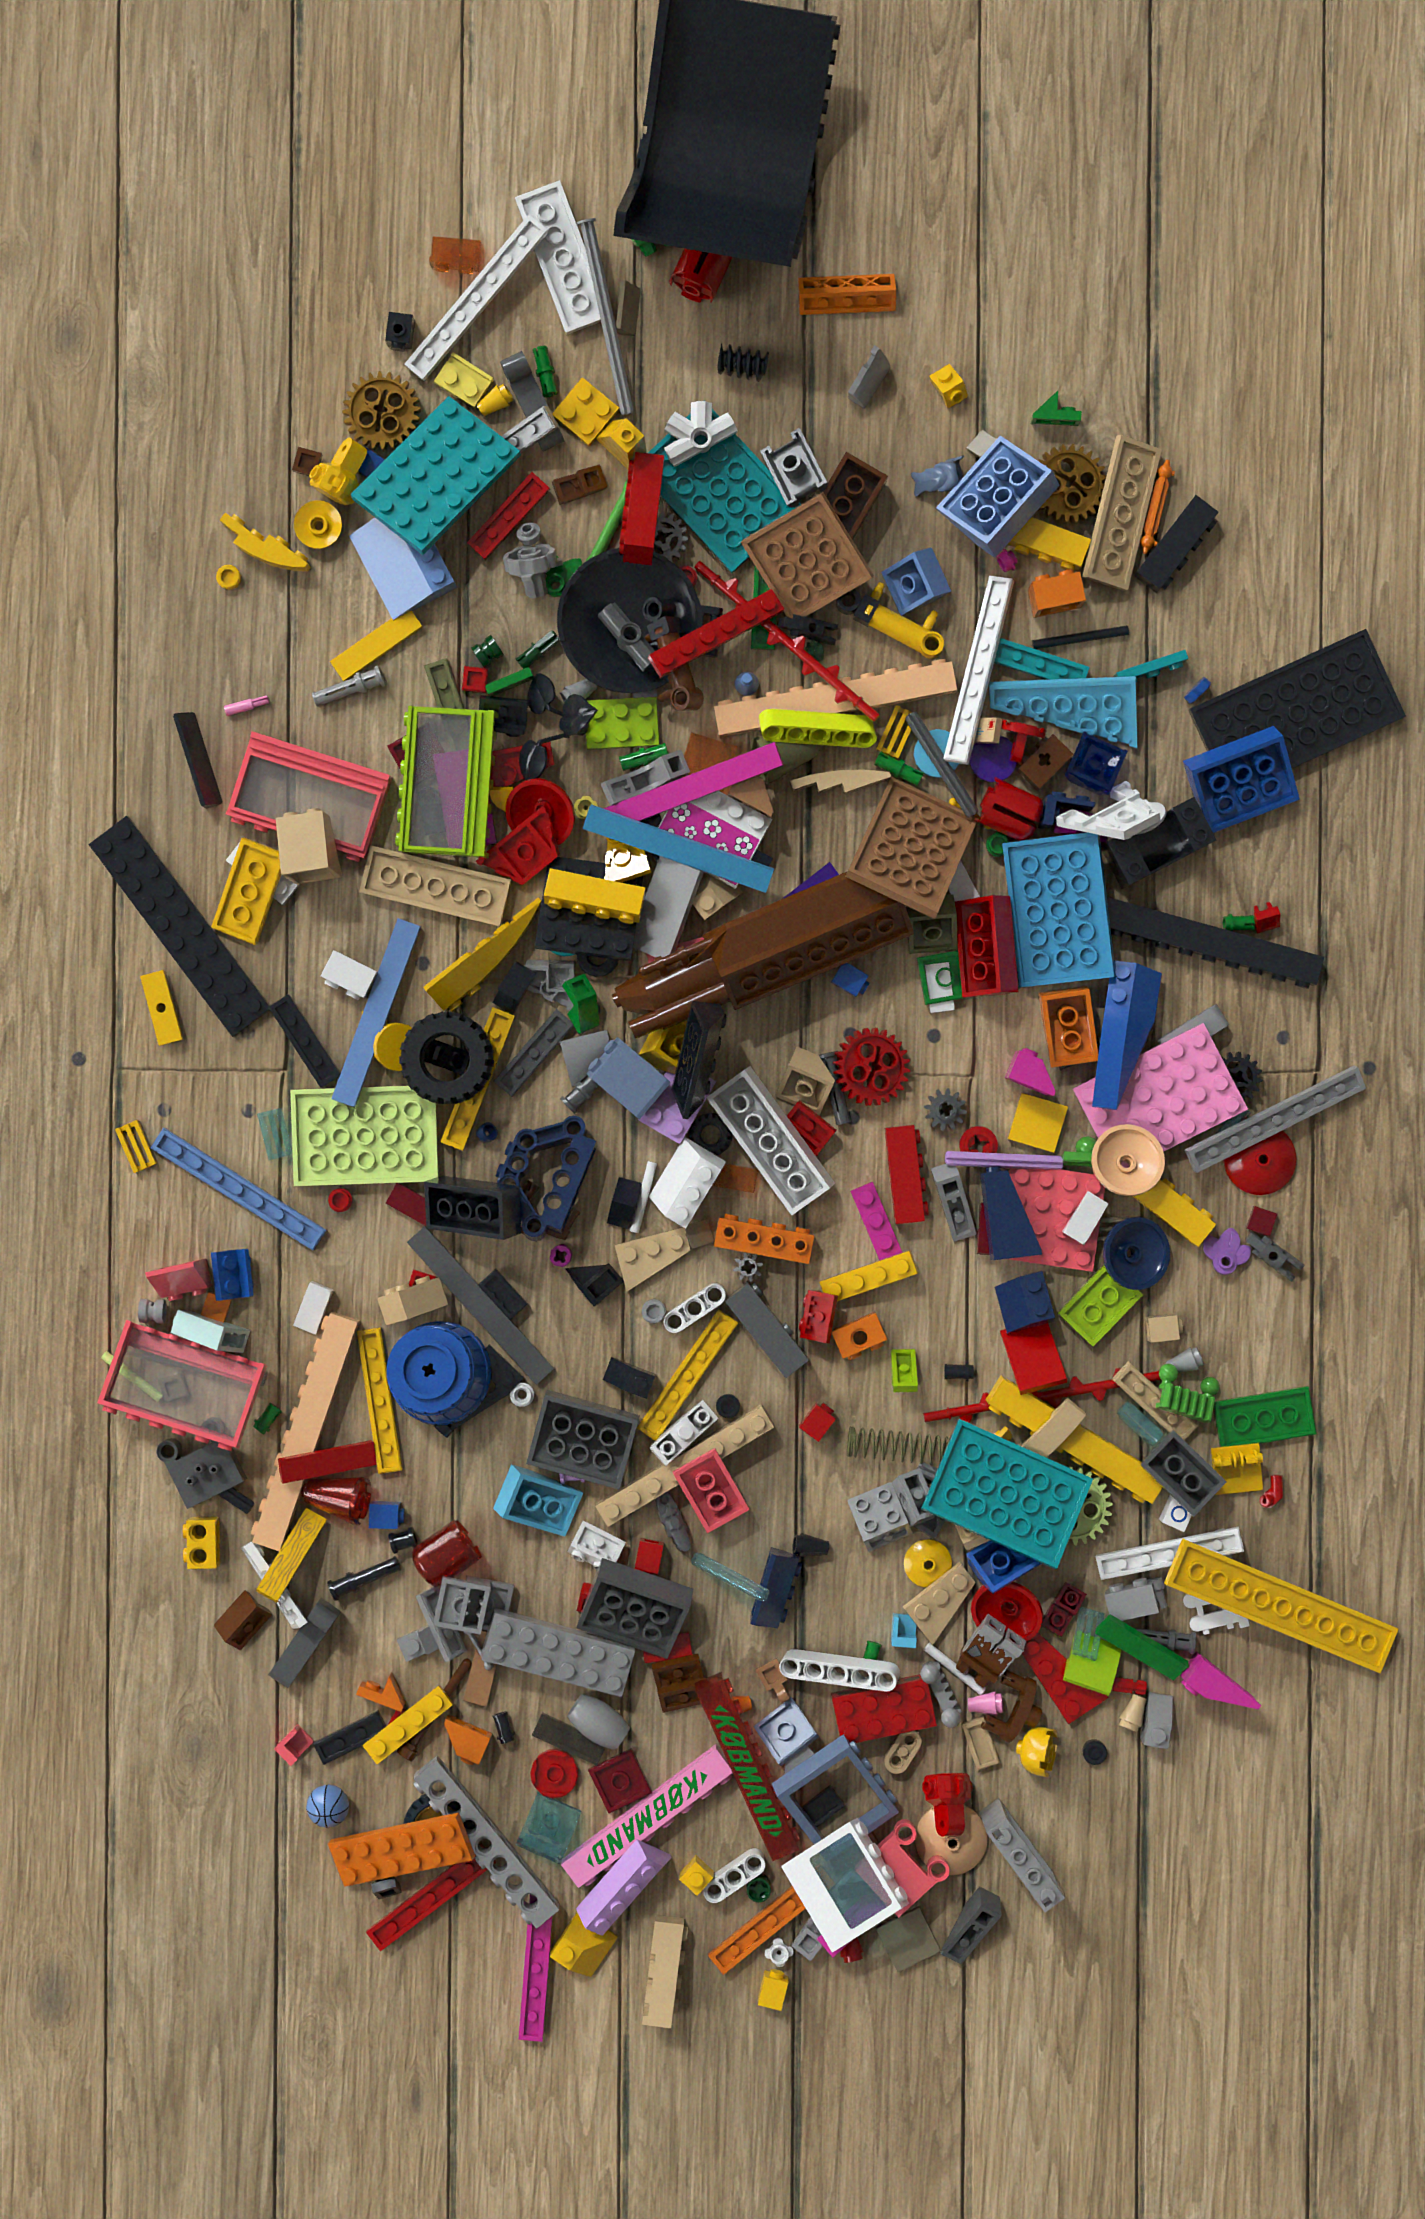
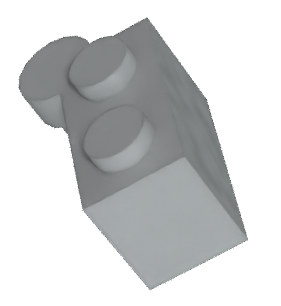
(1136, 1599)

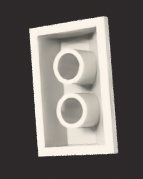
(686, 1181)

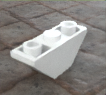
(683, 1432)

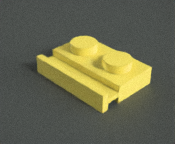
(463, 380)

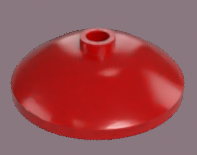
(532, 795)
(1266, 1178)
(1021, 1616)

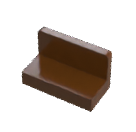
(242, 1620)

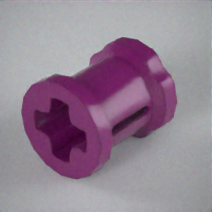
(568, 1257)

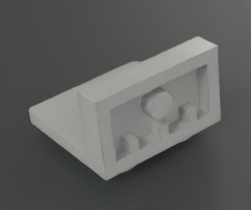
(879, 1516)

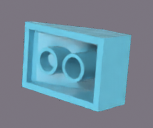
(537, 1501)

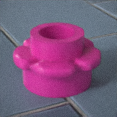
(1007, 560)

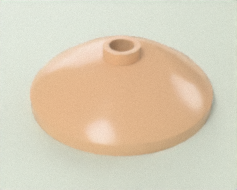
(1136, 1148)
(961, 1857)

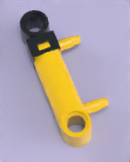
(873, 614)

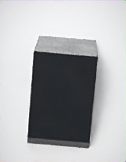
(624, 1203)

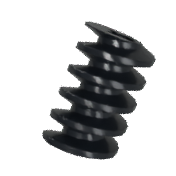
(742, 362)

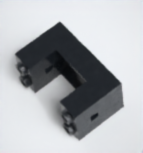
(1143, 854)

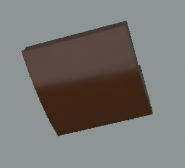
(677, 1681)

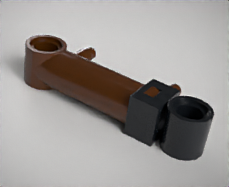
(664, 630)

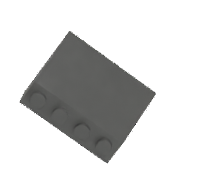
(582, 1439)
(635, 1608)

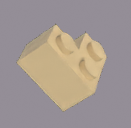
(407, 1302)

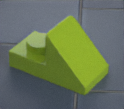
(904, 1370)

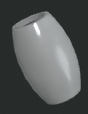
(598, 1722)

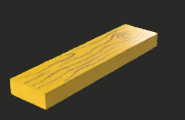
(291, 1555)

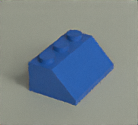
(998, 1565)

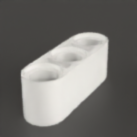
(683, 1312)
(740, 1865)

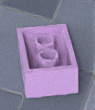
(665, 1115)

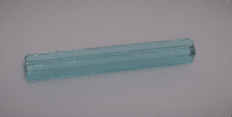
(730, 1577)

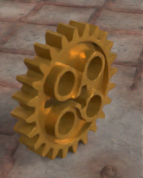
(360, 407)
(1080, 466)

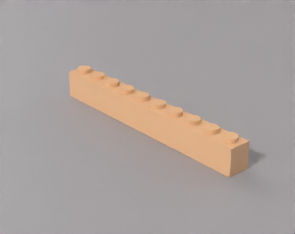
(877, 691)
(307, 1426)

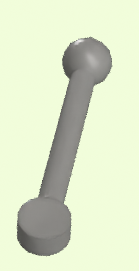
(487, 1665)

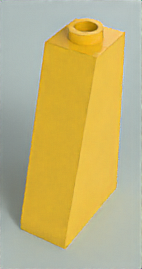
(622, 440)

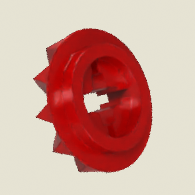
(983, 1134)

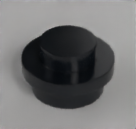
(727, 1406)

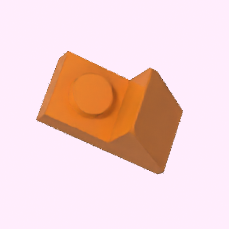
(389, 1696)

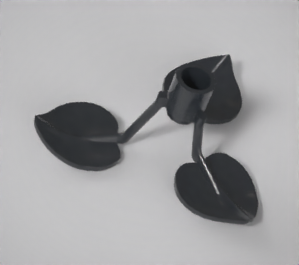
(574, 721)

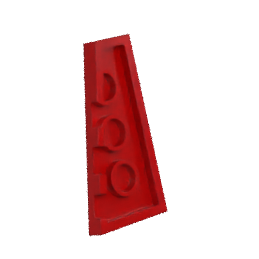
(1050, 1668)

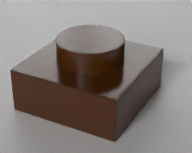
(306, 461)

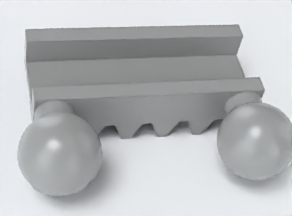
(932, 1675)

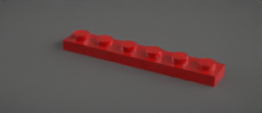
(715, 633)
(424, 1902)

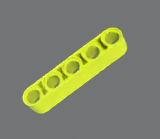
(817, 728)

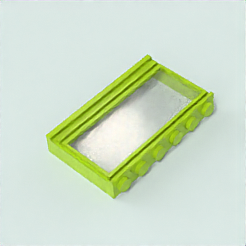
(446, 781)

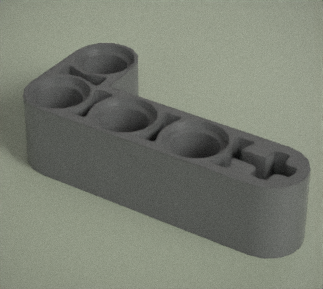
(528, 393)
(304, 1643)

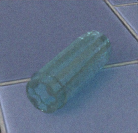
(1139, 1423)

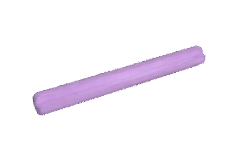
(1021, 1161)

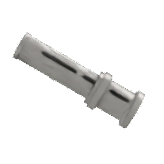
(362, 685)

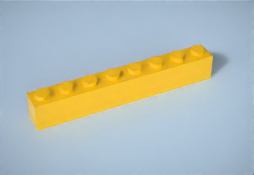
(1082, 1443)

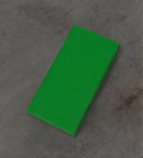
(509, 682)

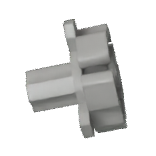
(530, 565)

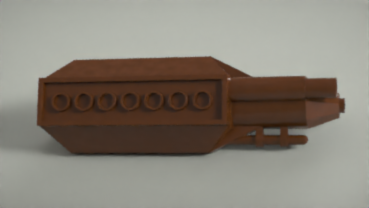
(765, 952)

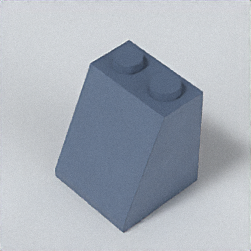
(627, 1077)

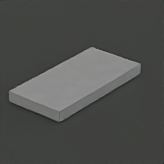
(666, 907)

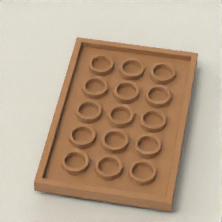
(912, 847)

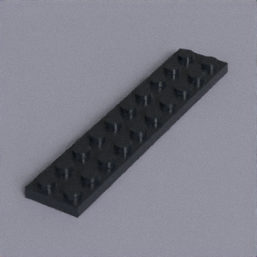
(180, 926)

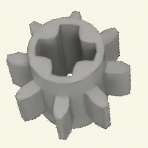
(752, 1261)

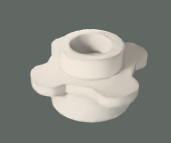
(779, 1959)

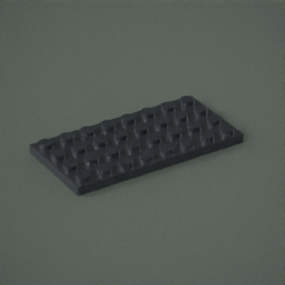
(1311, 702)

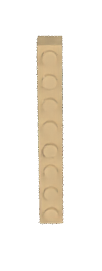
(662, 1479)

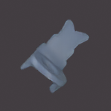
(941, 477)

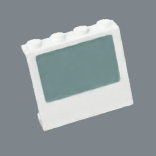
(845, 1884)

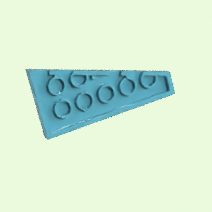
(1082, 704)

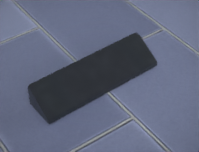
(197, 759)

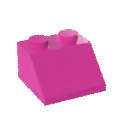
(1030, 1072)

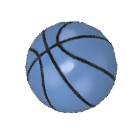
(327, 1806)

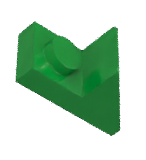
(1049, 415)

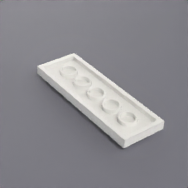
(562, 257)

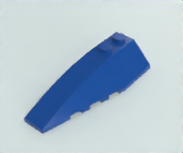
(1125, 1028)

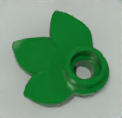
(561, 575)

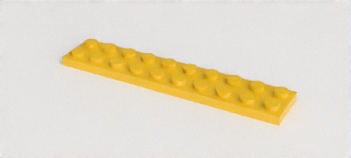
(1281, 1605)

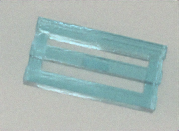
(270, 1114)
(1078, 1634)

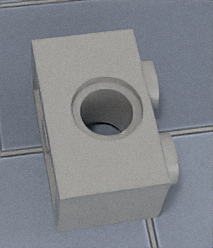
(911, 1492)

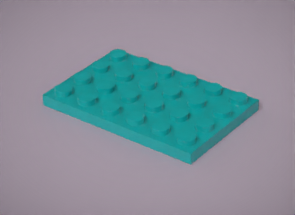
(435, 475)
(721, 495)
(1007, 1494)

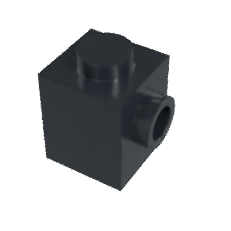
(400, 331)

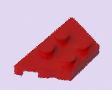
(525, 848)

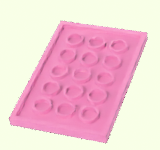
(1172, 1091)

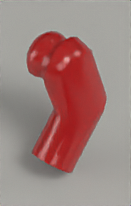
(1273, 1494)

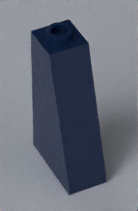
(1006, 1220)

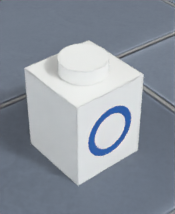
(1175, 1515)

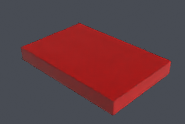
(1033, 1358)

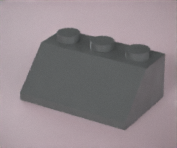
(1183, 1473)

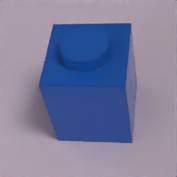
(851, 980)
(386, 1515)

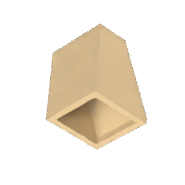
(307, 847)

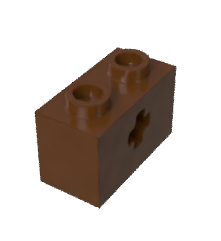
(1057, 756)

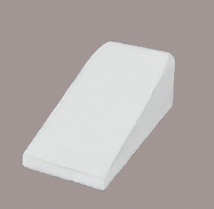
(1085, 1218)
(313, 1307)

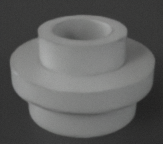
(529, 533)

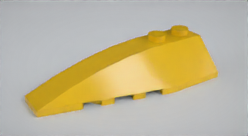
(473, 968)

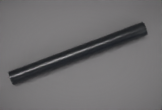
(1080, 637)

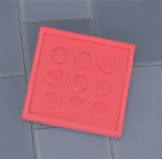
(1049, 1203)

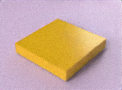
(1037, 1122)

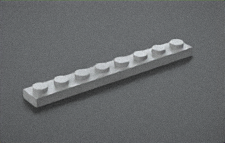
(1275, 1119)

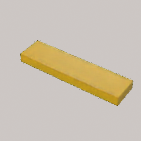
(375, 645)

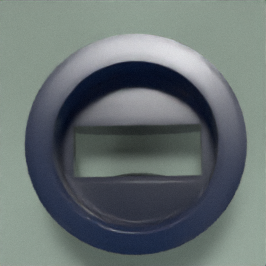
(487, 1126)

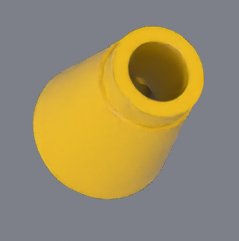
(495, 400)

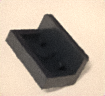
(512, 714)

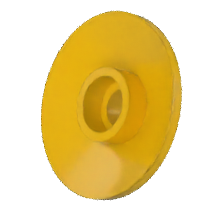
(309, 516)
(920, 1553)

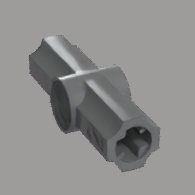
(620, 625)

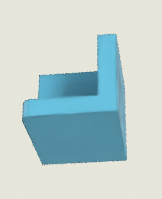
(903, 1631)

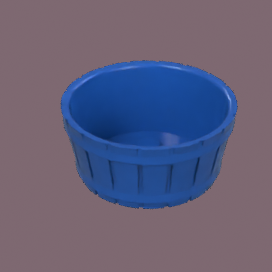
(459, 1377)

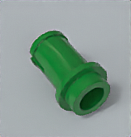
(1238, 922)
(267, 1418)
(872, 1650)

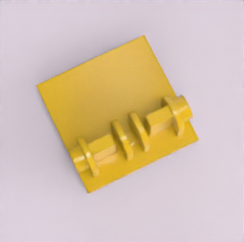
(1239, 1467)

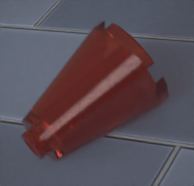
(339, 1497)

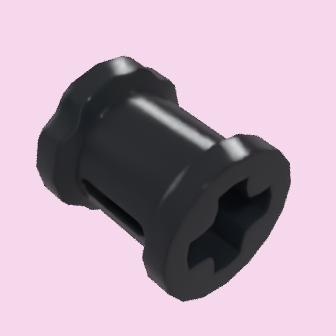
(403, 1540)

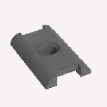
(802, 478)

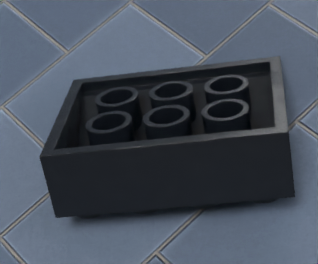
(697, 1056)

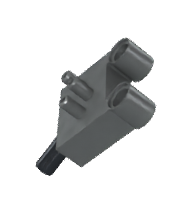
(205, 1474)

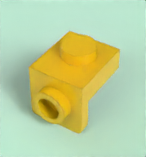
(949, 385)

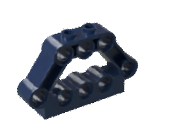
(546, 1138)

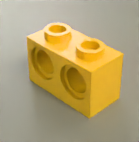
(209, 1543)

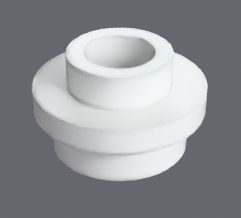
(522, 1402)

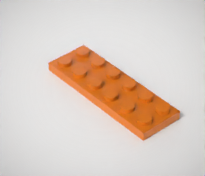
(401, 1849)

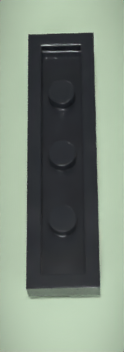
(304, 1040)

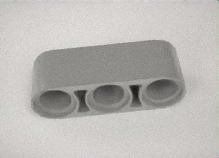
(1212, 1018)

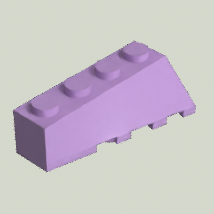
(621, 1886)

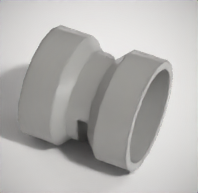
(152, 1311)

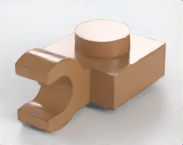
(773, 1678)

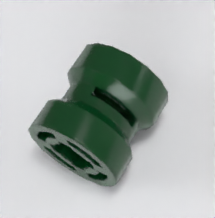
(487, 651)
(761, 1891)

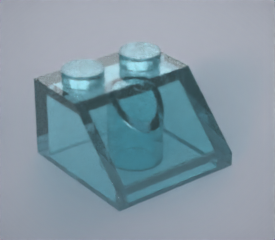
(548, 1828)

